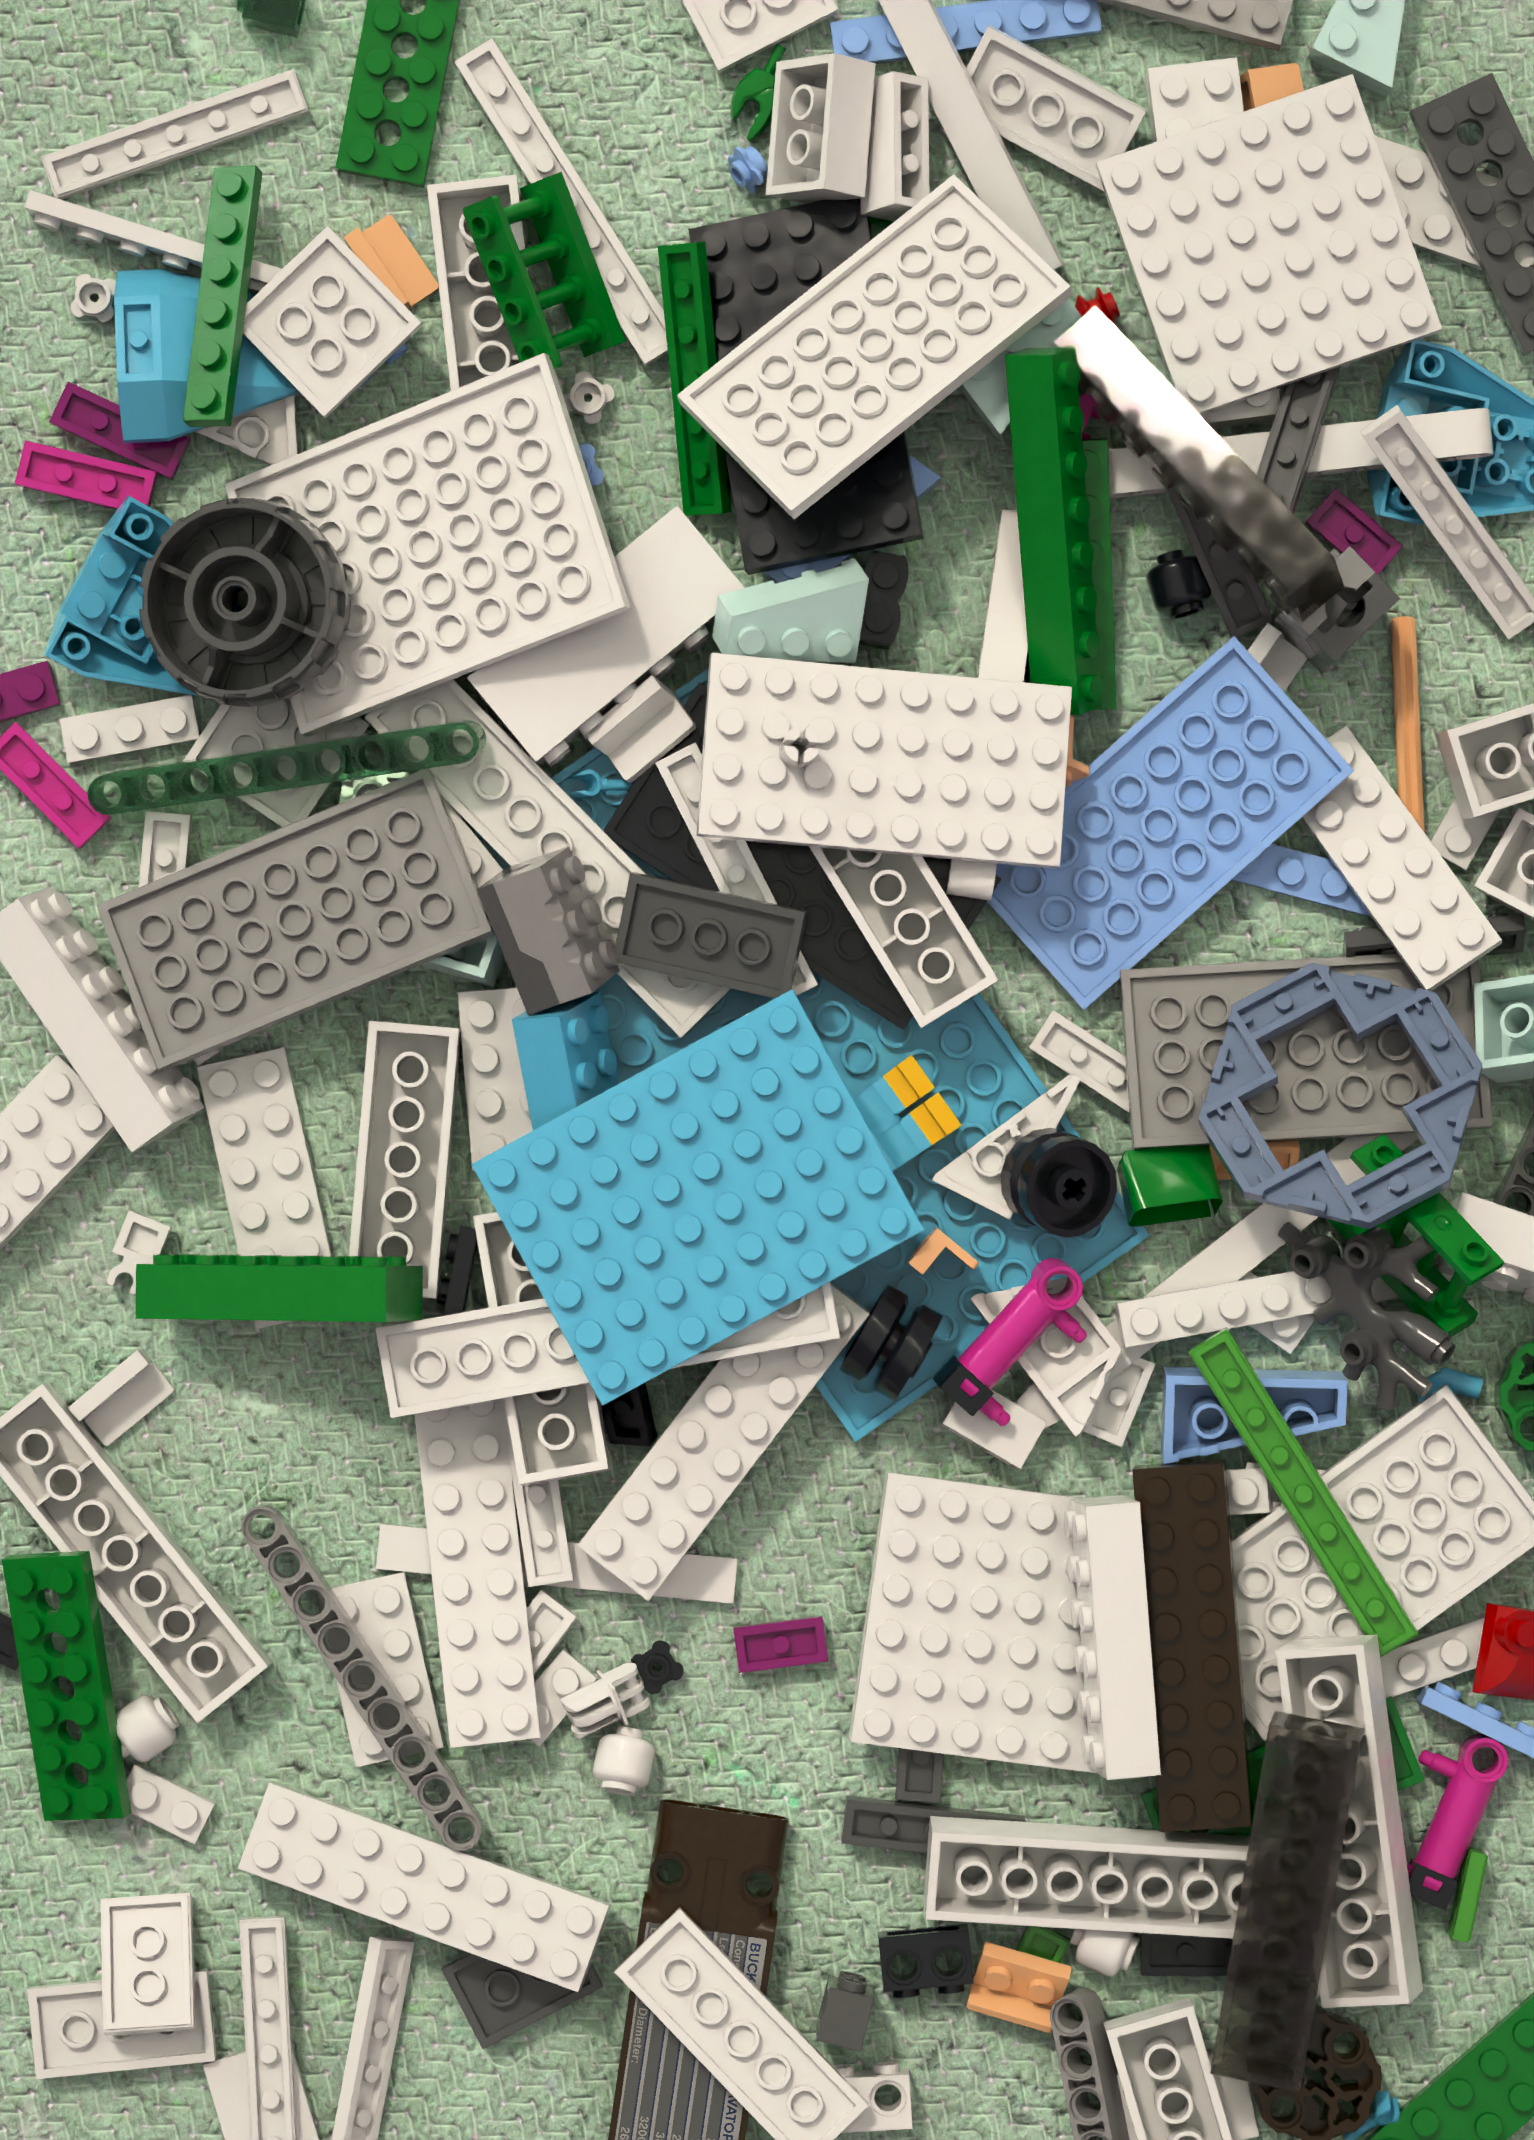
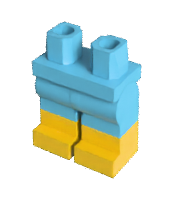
(906, 1136)

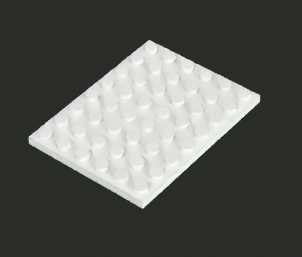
(456, 537)

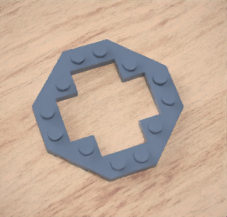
(1314, 1183)

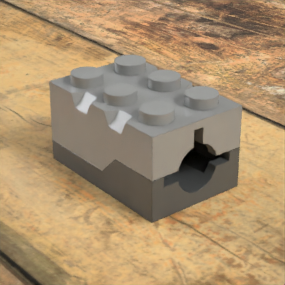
(1343, 617)
(548, 930)

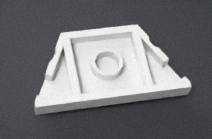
(1062, 1370)

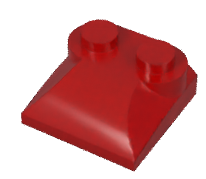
(1506, 1653)

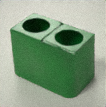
(1168, 1184)

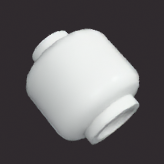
(146, 1727)
(623, 1761)
(1105, 1950)

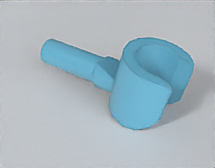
(595, 784)
(1383, 2112)

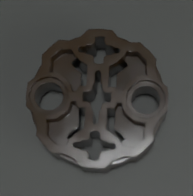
(1355, 2065)

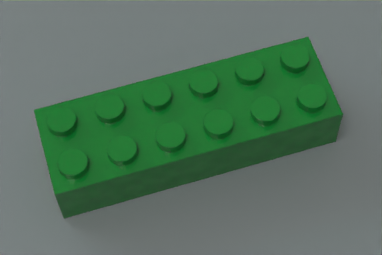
(279, 1288)

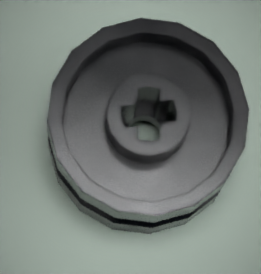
(1058, 1182)
(896, 1345)

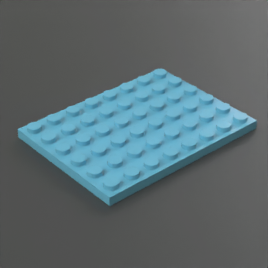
(697, 1197)

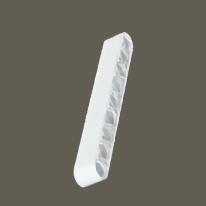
(1337, 450)
(1001, 658)

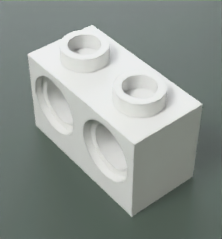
(878, 2116)

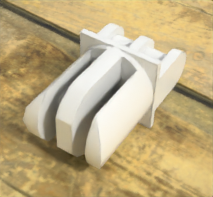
(601, 1701)

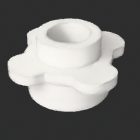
(84, 306)
(585, 385)

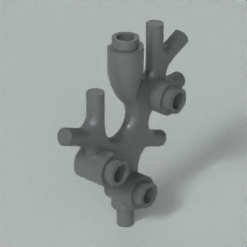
(1351, 1282)

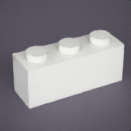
(897, 146)

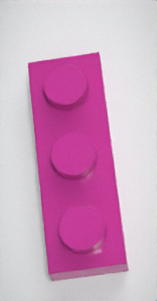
(83, 476)
(49, 786)

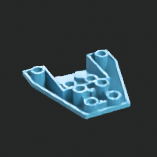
(154, 353)
(1443, 380)
(100, 620)

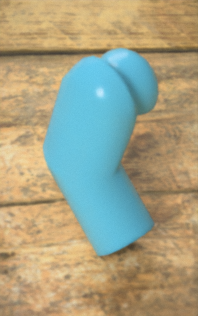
(1458, 1381)

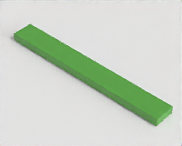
(1302, 1491)

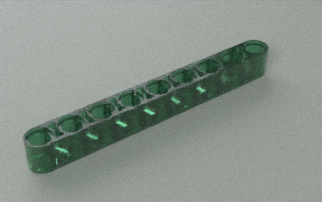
(266, 774)

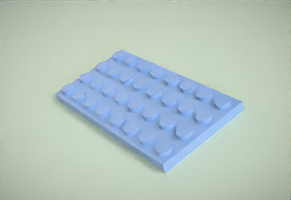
(1168, 821)

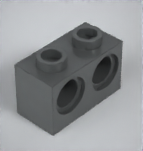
(845, 2011)

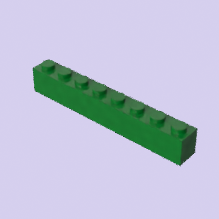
(1054, 522)

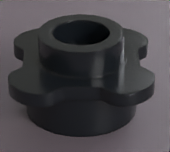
(669, 1668)

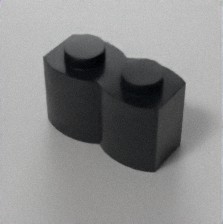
(885, 589)

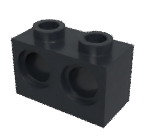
(924, 1946)

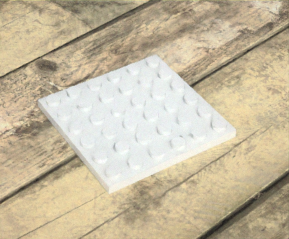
(1269, 246)
(971, 1626)

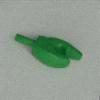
(757, 88)

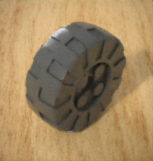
(292, 611)

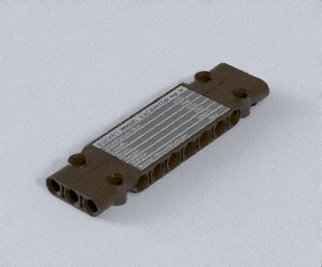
(659, 2082)

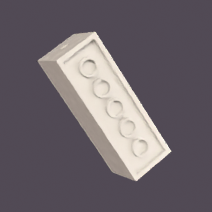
(574, 680)

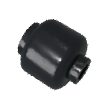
(1178, 585)

